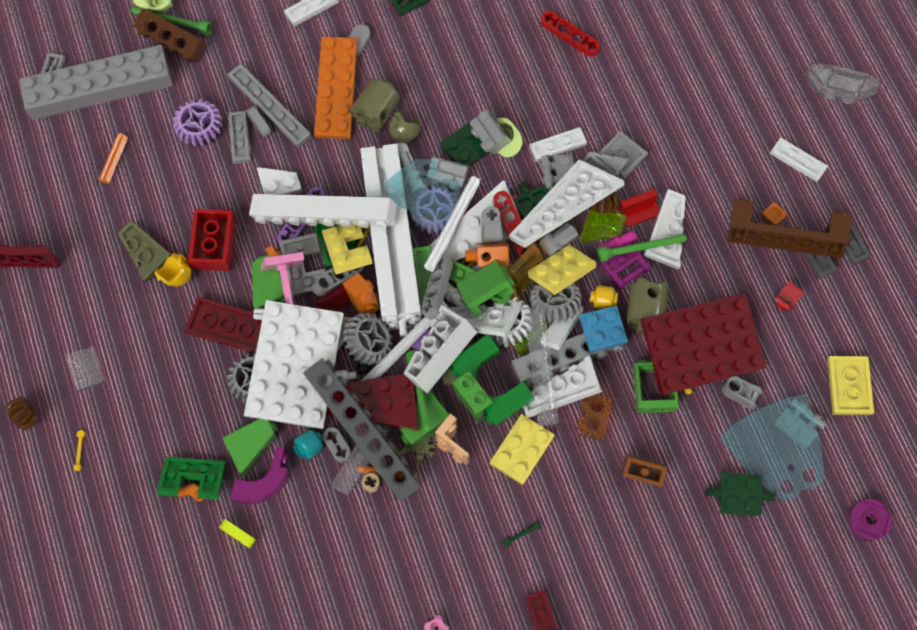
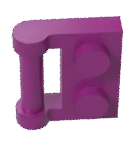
(620, 263)

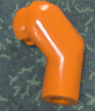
(191, 490)

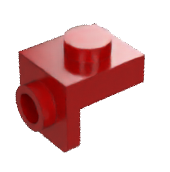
(788, 296)

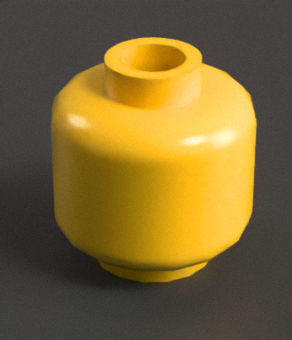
(604, 297)

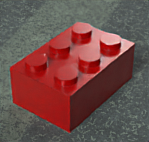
(212, 240)

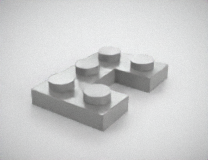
(299, 280)

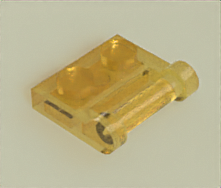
(521, 277)

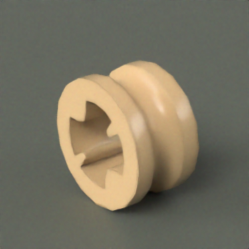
(365, 480)

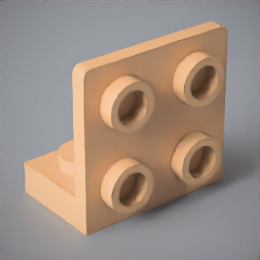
(443, 438)

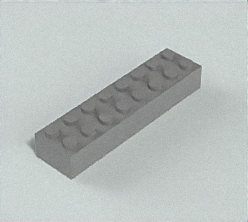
(95, 82)

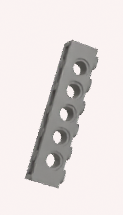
(575, 345)

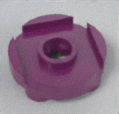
(879, 514)

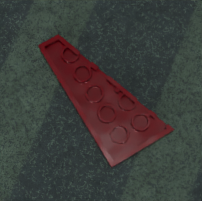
(388, 400)

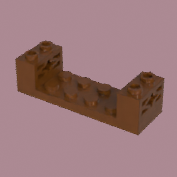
(831, 243)

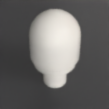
(346, 375)

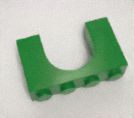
(502, 406)

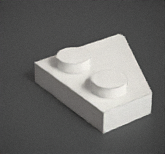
(279, 181)

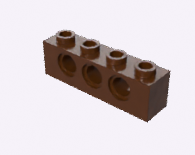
(147, 21)

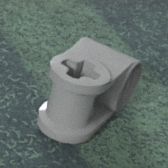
(491, 229)
(745, 393)

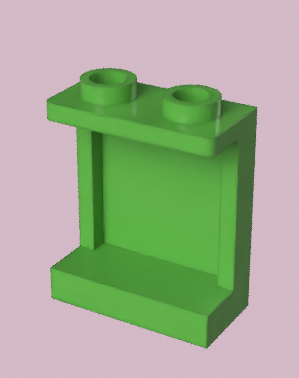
(484, 285)
(472, 396)

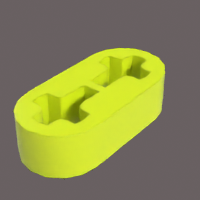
(237, 533)

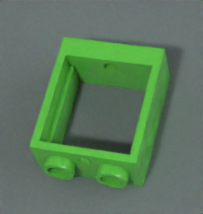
(651, 406)

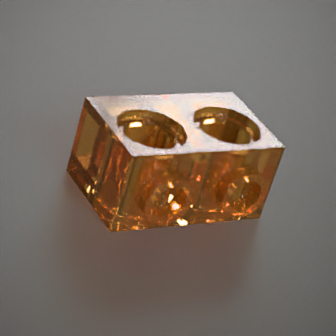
(599, 418)

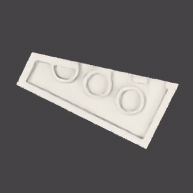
(668, 224)
(493, 321)
(572, 385)

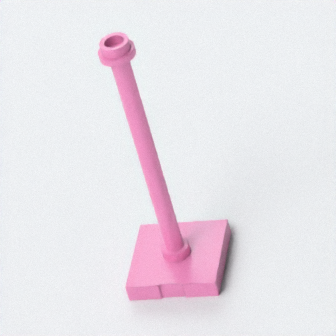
(282, 264)

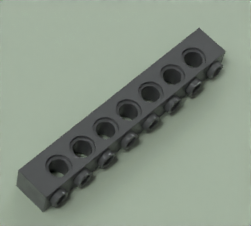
(400, 489)

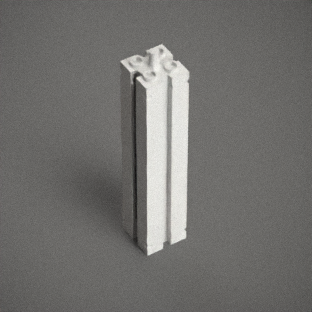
(391, 245)

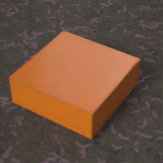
(773, 214)

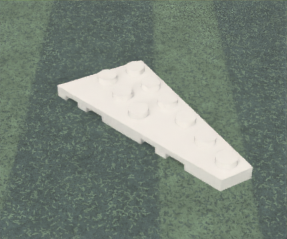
(570, 196)
(469, 228)

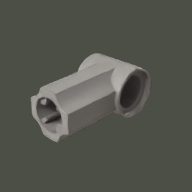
(555, 242)

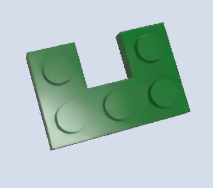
(208, 472)

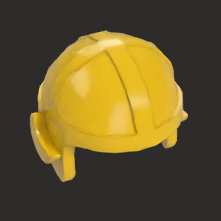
(175, 271)

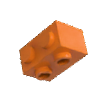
(361, 294)

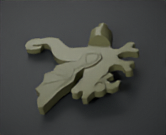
(420, 450)

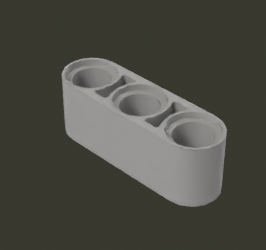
(332, 281)

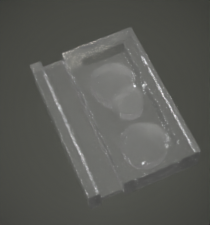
(85, 369)

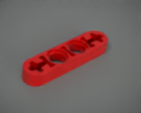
(572, 31)
(508, 226)

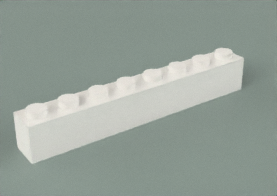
(323, 210)

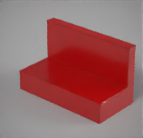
(640, 208)

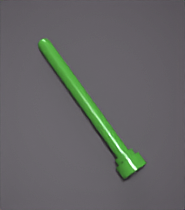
(203, 27)
(605, 253)
(421, 399)

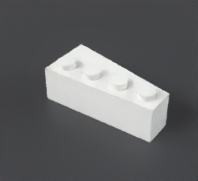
(439, 348)

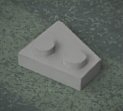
(607, 163)

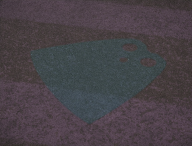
(776, 438)

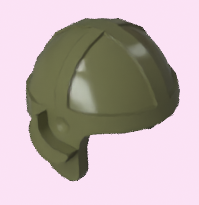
(403, 131)

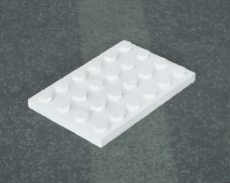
(288, 345)

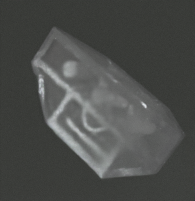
(841, 83)

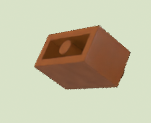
(643, 470)

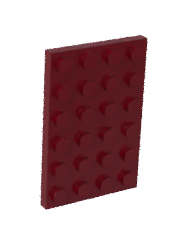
(703, 344)

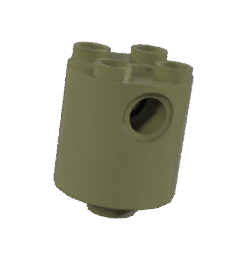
(375, 104)
(645, 301)

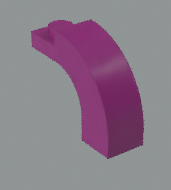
(265, 488)

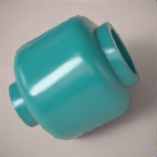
(308, 444)

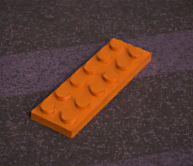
(335, 87)

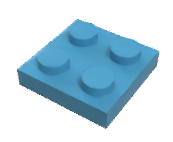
(603, 329)

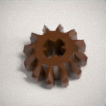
(608, 204)
(22, 413)

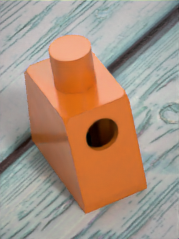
(495, 251)

